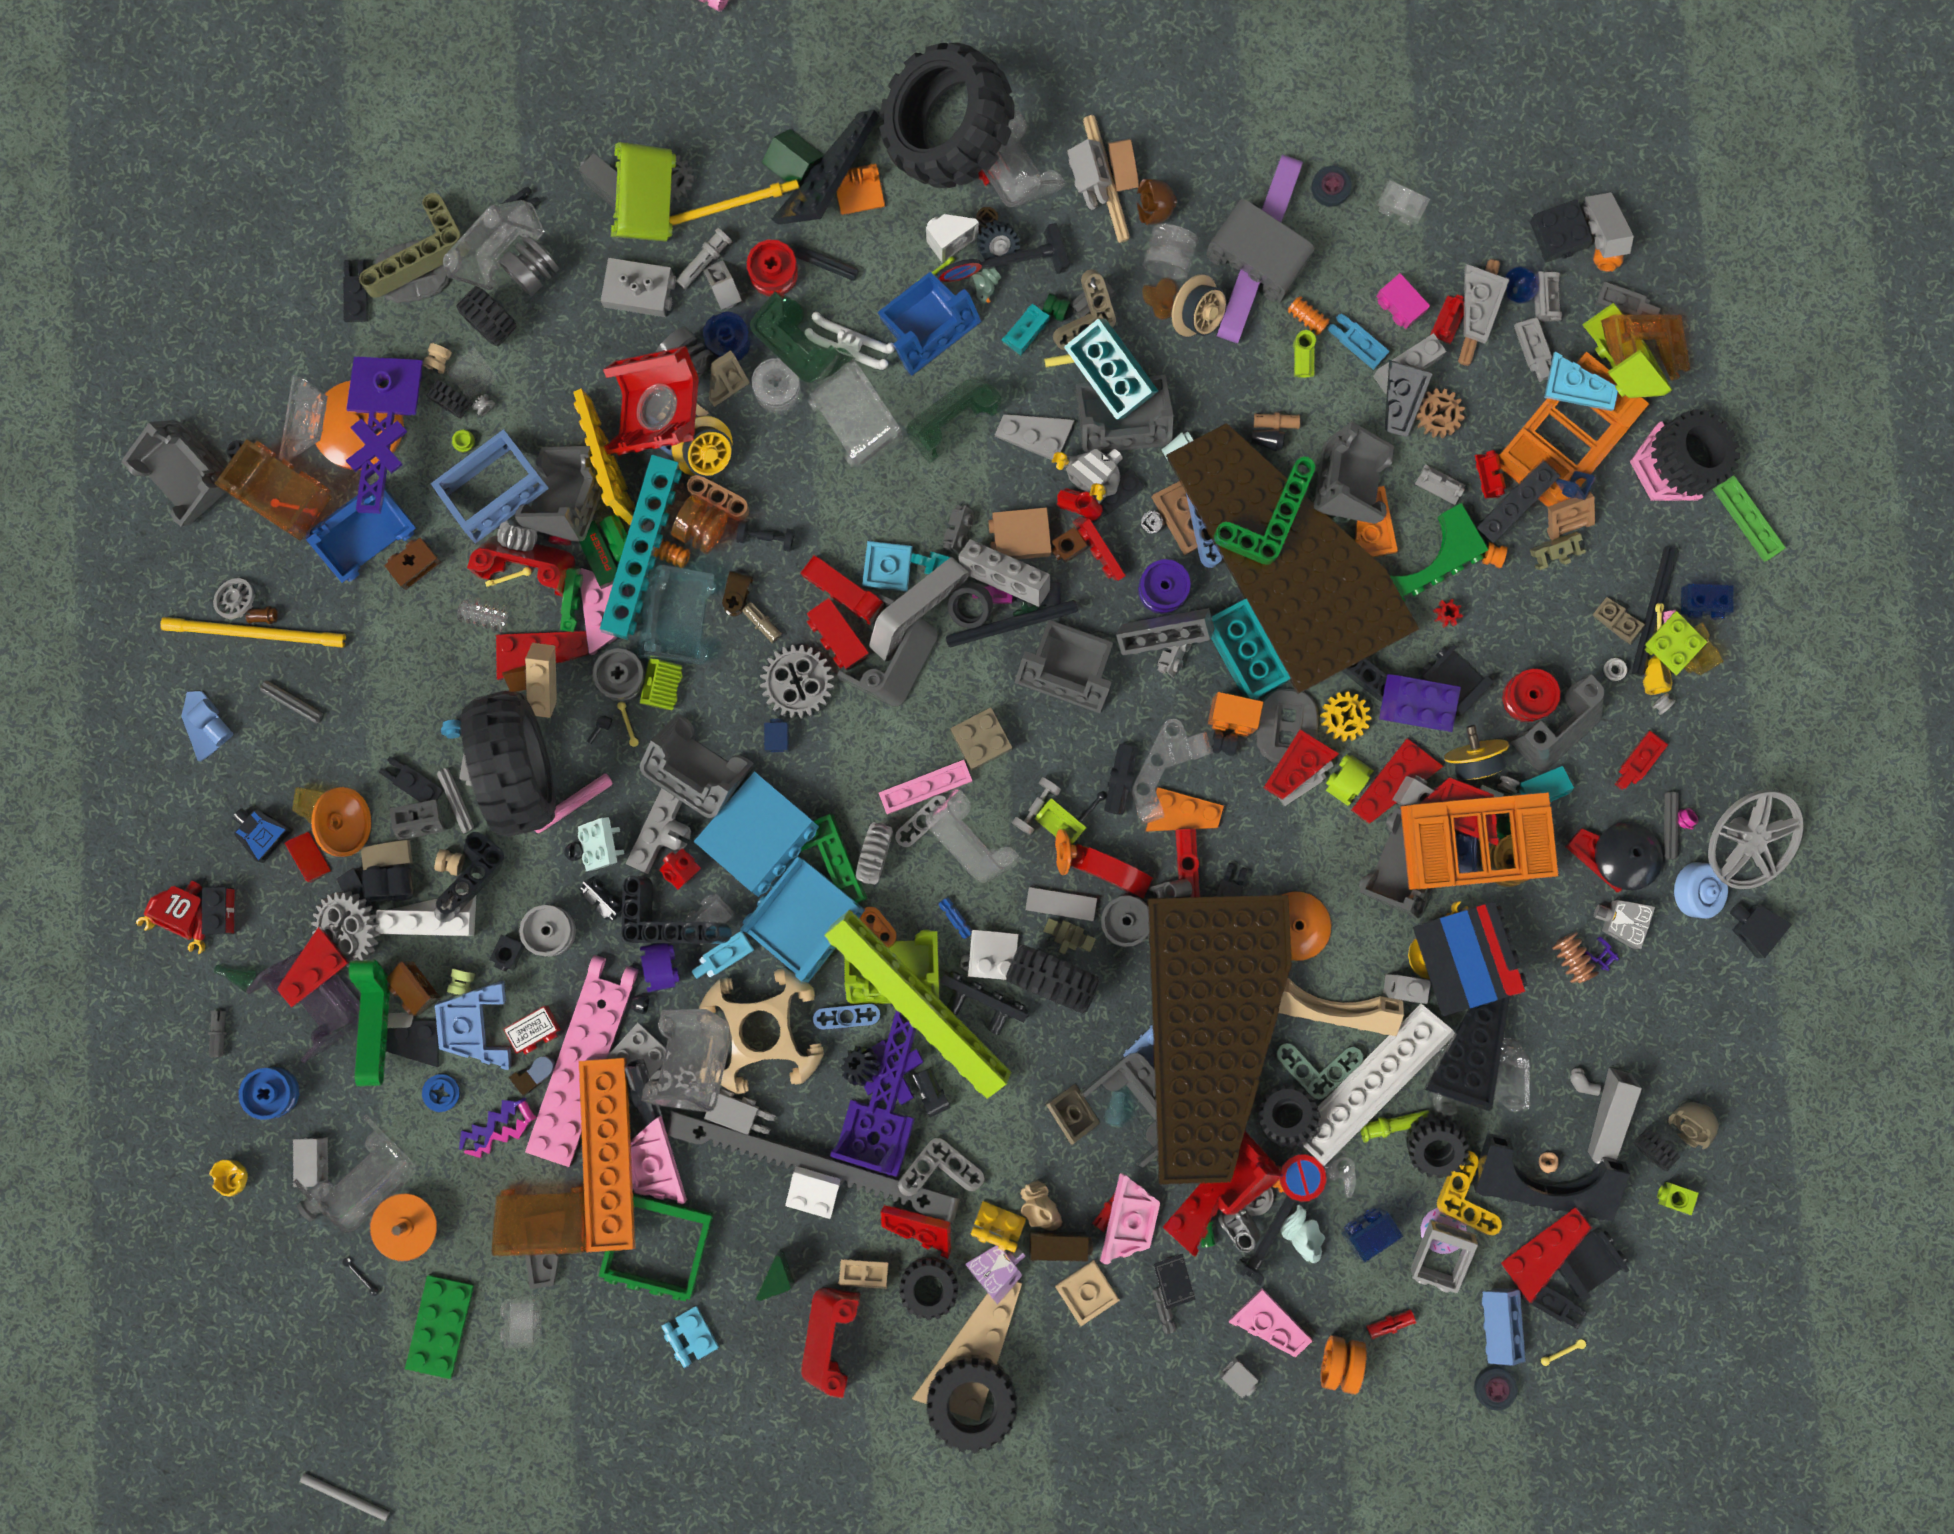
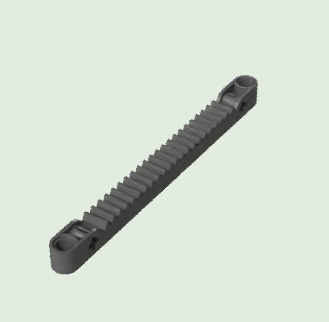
(683, 1127)

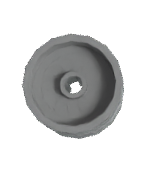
(561, 930)

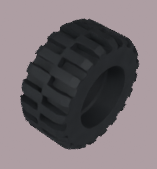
(1052, 978)
(971, 1436)

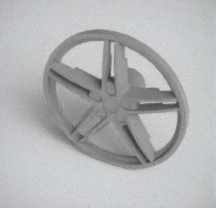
(1754, 837)

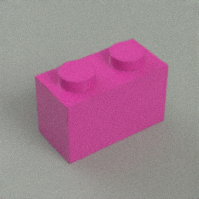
(1402, 301)

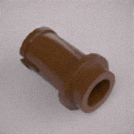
(262, 615)

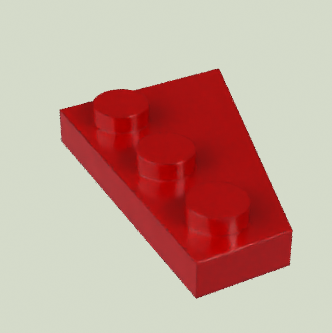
(1583, 847)

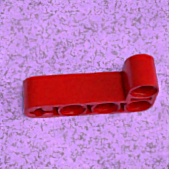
(842, 589)

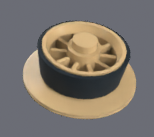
(1198, 307)

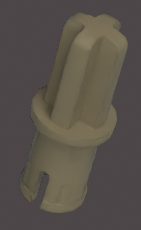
(761, 622)

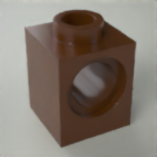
(1073, 536)

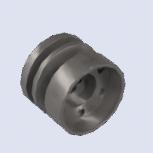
(528, 265)

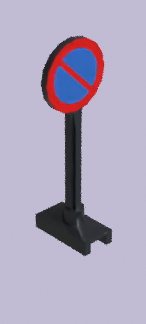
(1053, 249)
(1301, 1181)

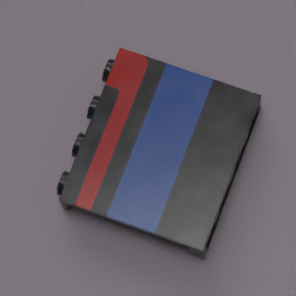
(1470, 958)

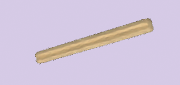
(1113, 200)

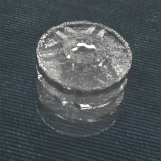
(1170, 251)
(776, 399)

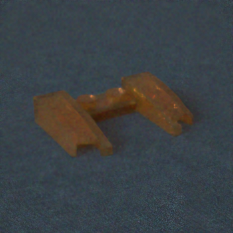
(1668, 330)

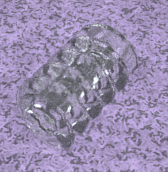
(483, 614)

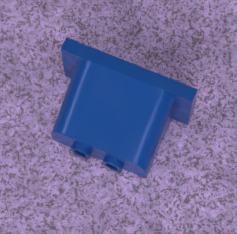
(928, 321)

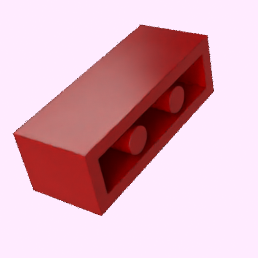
(836, 635)

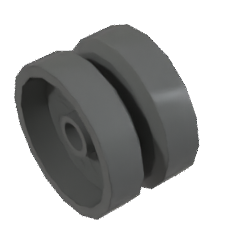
(608, 668)
(1113, 923)

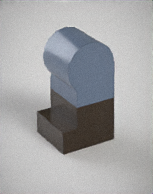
(540, 1071)

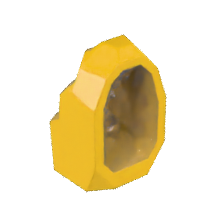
(1657, 677)

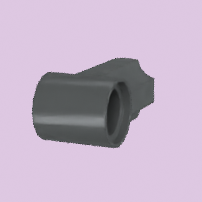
(1080, 304)

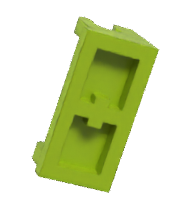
(1055, 817)

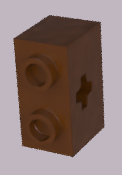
(424, 560)

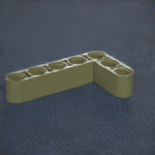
(417, 258)

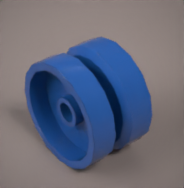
(255, 1094)

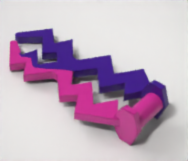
(489, 1132)

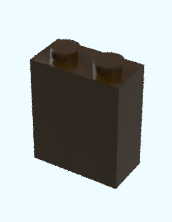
(1060, 1246)

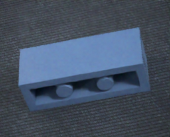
(1503, 1326)

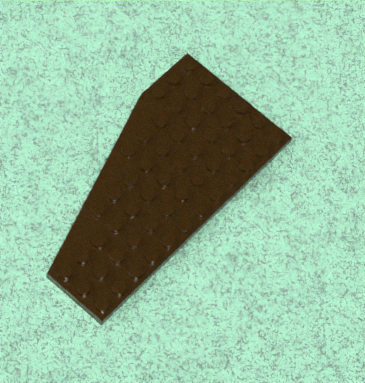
(1323, 594)
(1214, 1012)

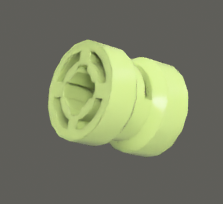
(459, 987)

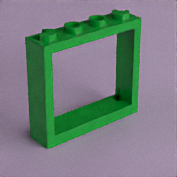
(657, 1287)

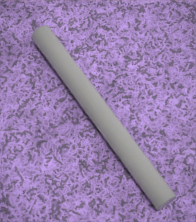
(344, 1497)

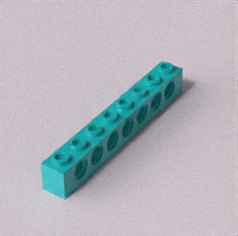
(657, 469)

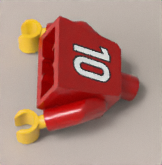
(177, 912)

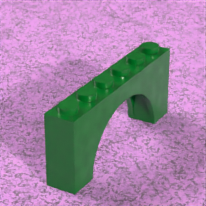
(1459, 546)

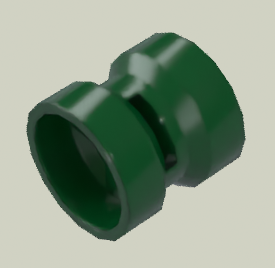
(1056, 307)

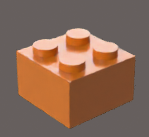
(1235, 714)

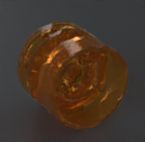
(703, 525)

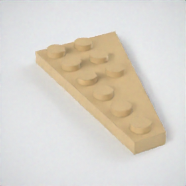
(980, 1336)

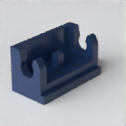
(1467, 852)

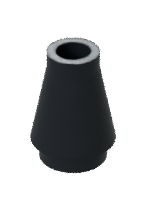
(1269, 439)

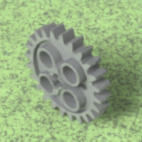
(816, 674)
(348, 924)

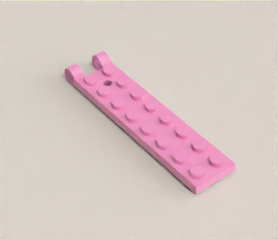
(587, 1038)

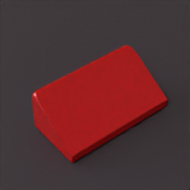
(307, 857)

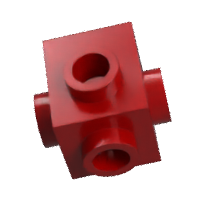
(679, 868)

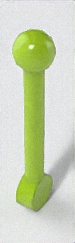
(950, 260)

